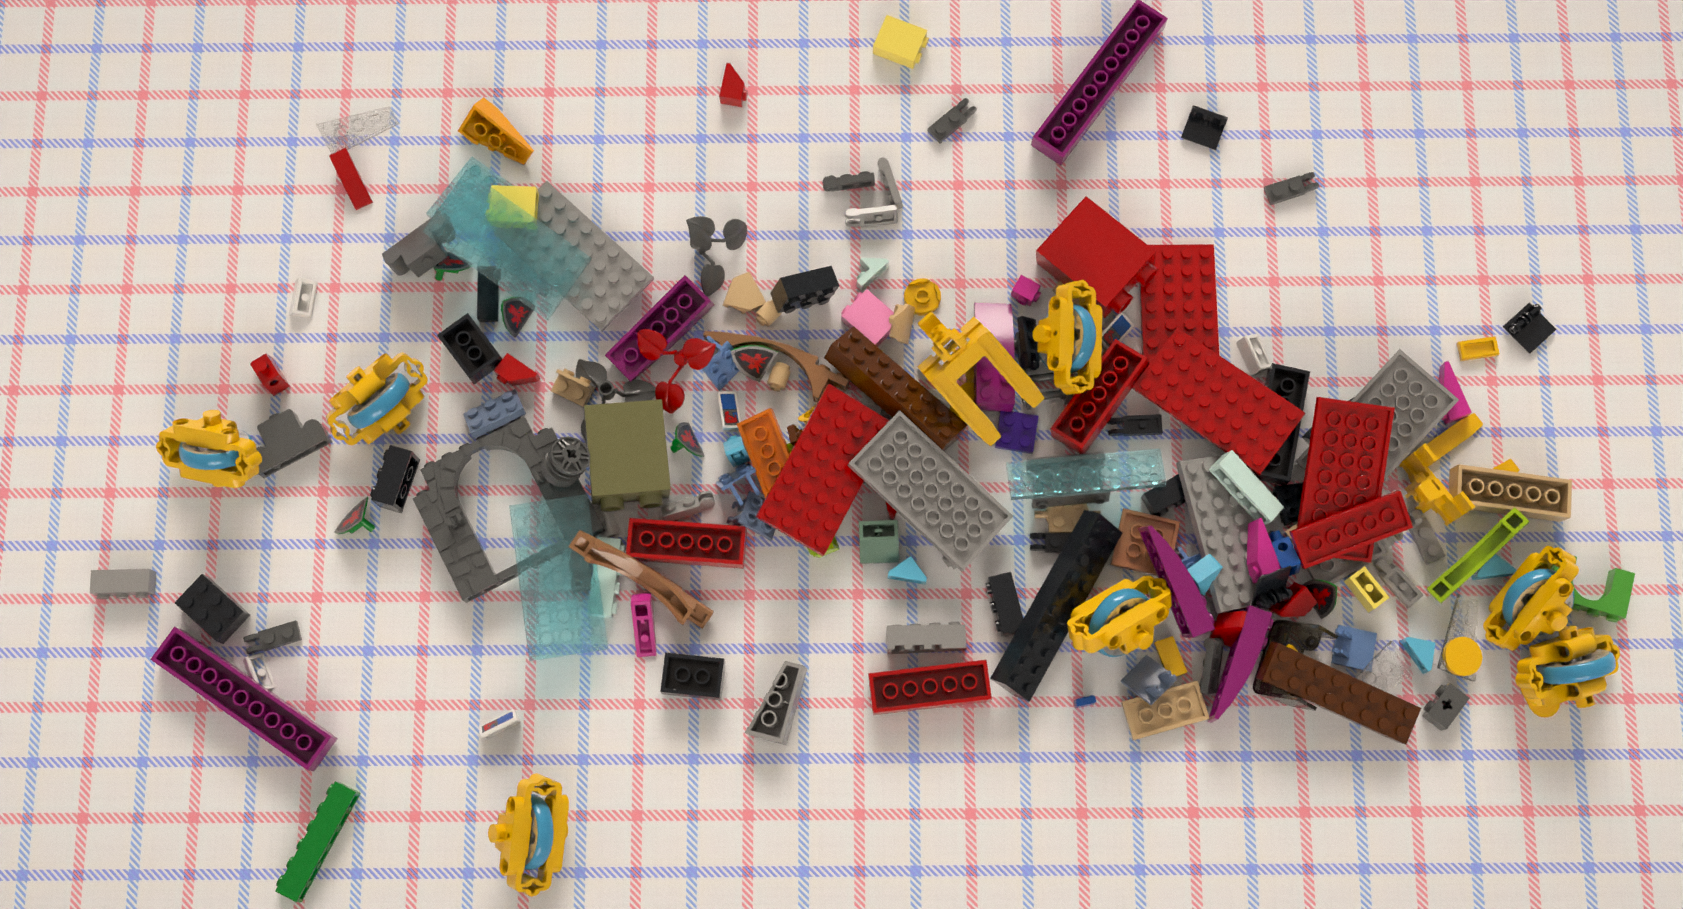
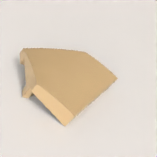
(744, 294)
(902, 322)

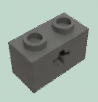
(1454, 702)

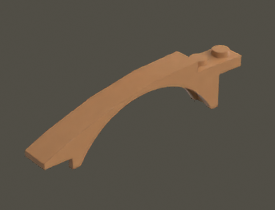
(817, 375)
(669, 593)

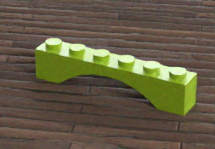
(1478, 555)

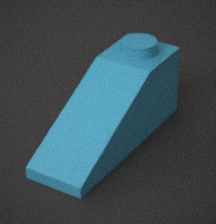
(736, 451)

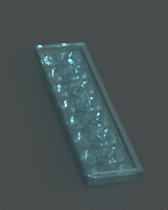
(1085, 474)

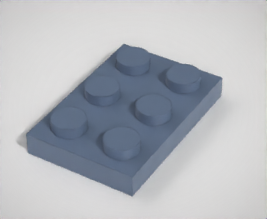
(494, 413)

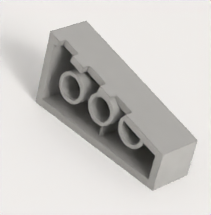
(925, 638)
(779, 706)

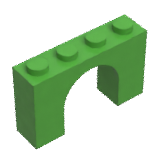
(1614, 600)

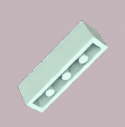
(1246, 487)
(609, 581)

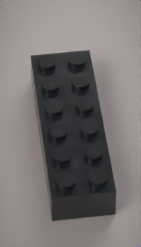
(1291, 385)

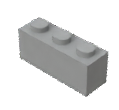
(122, 583)

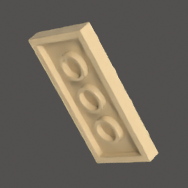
(1172, 710)

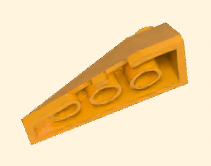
(492, 129)

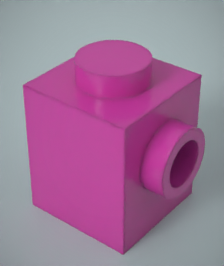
(1026, 291)

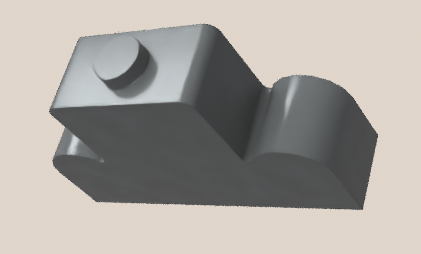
(414, 253)
(288, 441)

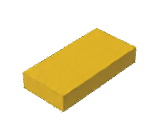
(1478, 348)
(1170, 656)

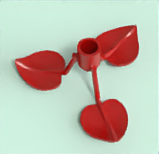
(694, 352)

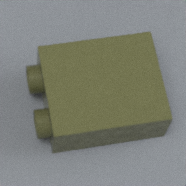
(627, 454)

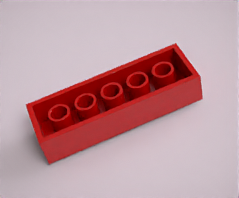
(1092, 409)
(686, 543)
(929, 687)

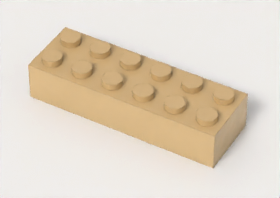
(1503, 490)

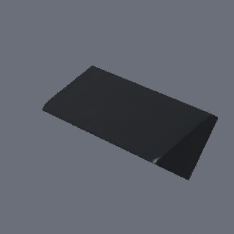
(487, 299)

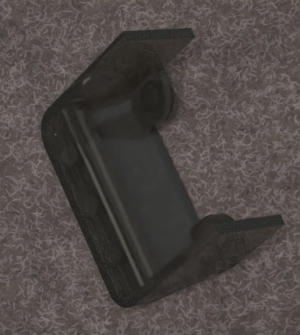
(1302, 637)

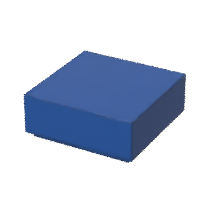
(1084, 701)

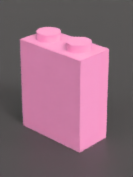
(869, 317)

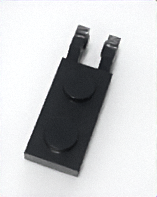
(1028, 345)
(1137, 425)
(1053, 542)

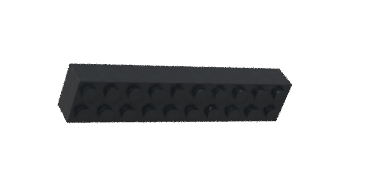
(1062, 591)

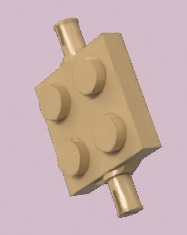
(1062, 518)

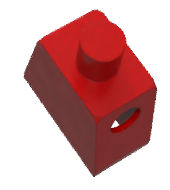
(267, 371)

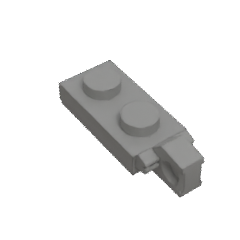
(1425, 538)
(1398, 583)

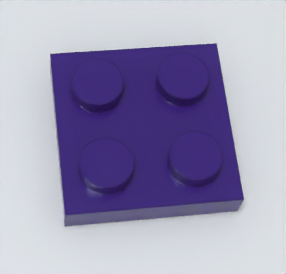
(1017, 431)

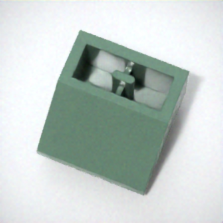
(879, 541)

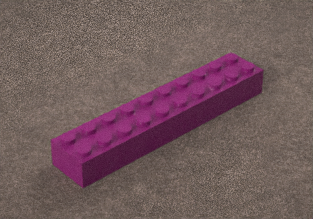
(1099, 82)
(238, 697)

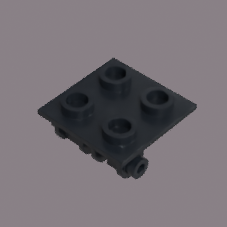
(1204, 127)
(1529, 327)
(1290, 499)
(1272, 588)

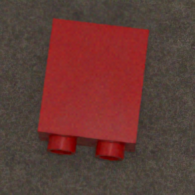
(1099, 251)

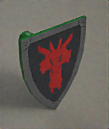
(450, 264)
(514, 315)
(753, 360)
(686, 439)
(355, 520)
(1325, 595)

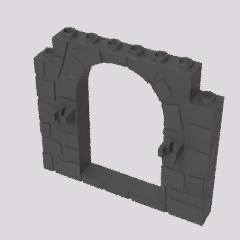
(448, 521)

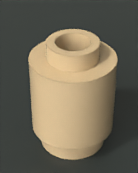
(767, 314)
(779, 376)

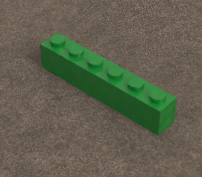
(317, 842)

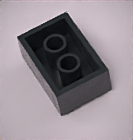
(804, 289)
(470, 348)
(395, 479)
(212, 608)
(693, 676)

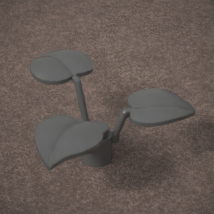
(700, 234)
(634, 391)

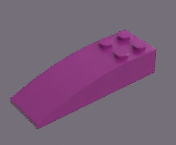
(670, 317)
(990, 387)
(1187, 602)
(1241, 659)

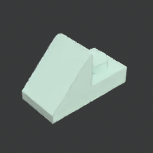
(874, 269)

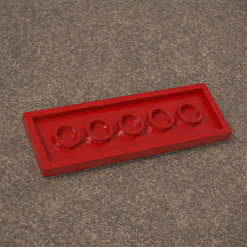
(1351, 529)

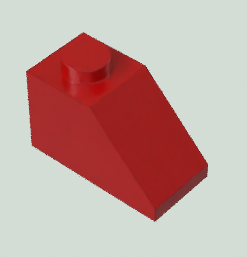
(732, 88)
(514, 372)
(1297, 605)
(1228, 626)

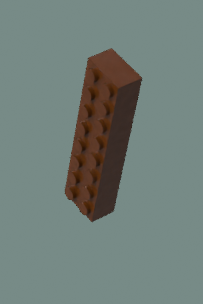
(893, 387)
(1338, 693)

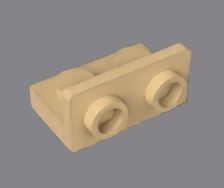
(572, 388)

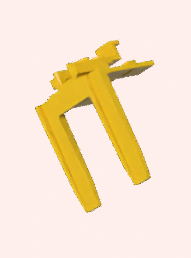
(981, 344)
(1426, 487)

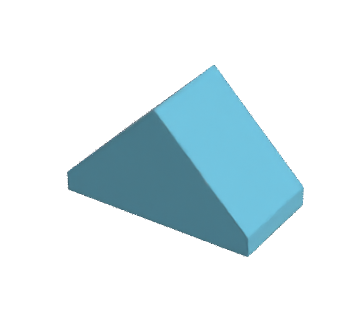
(1494, 568)
(908, 572)
(1205, 572)
(1420, 651)

